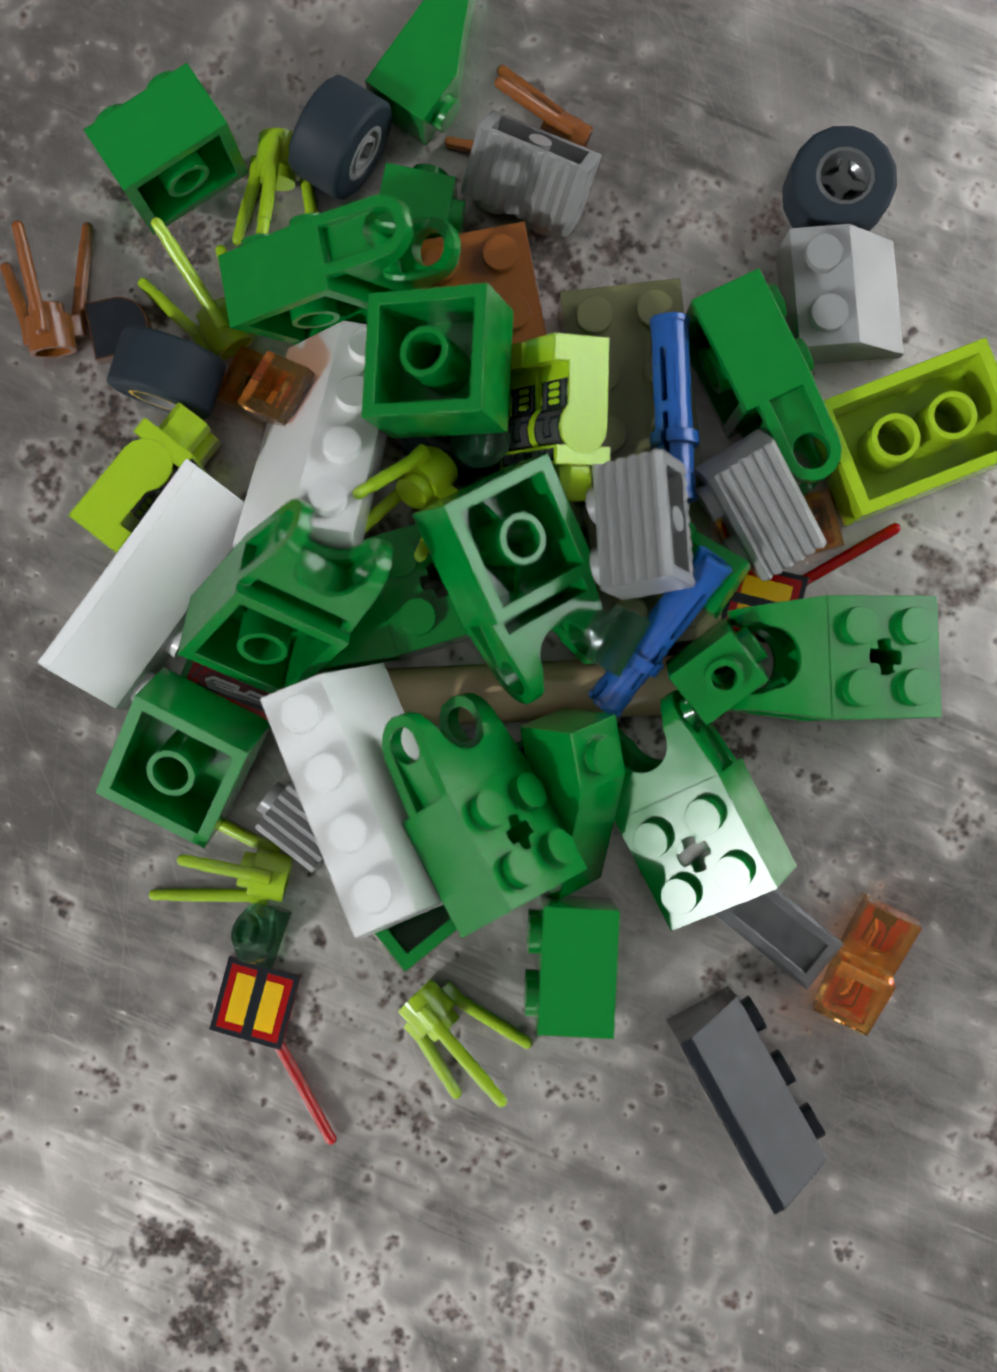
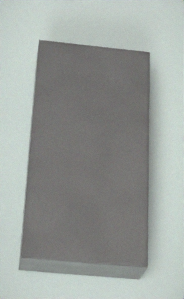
(784, 935)

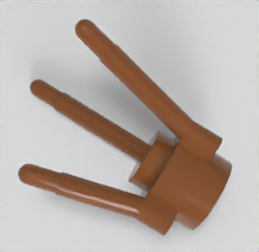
(554, 118)
(45, 324)

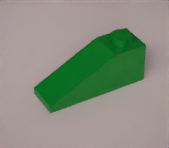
(425, 68)
(583, 776)

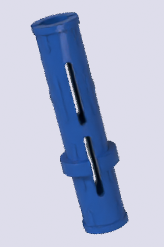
(673, 393)
(668, 622)

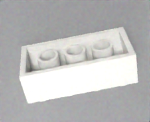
(323, 445)
(143, 596)
(336, 760)

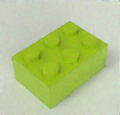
(914, 432)

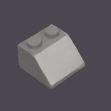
(841, 292)

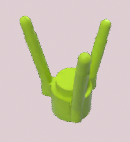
(274, 172)
(214, 327)
(423, 480)
(262, 873)
(431, 1016)

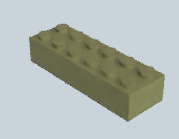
(624, 317)

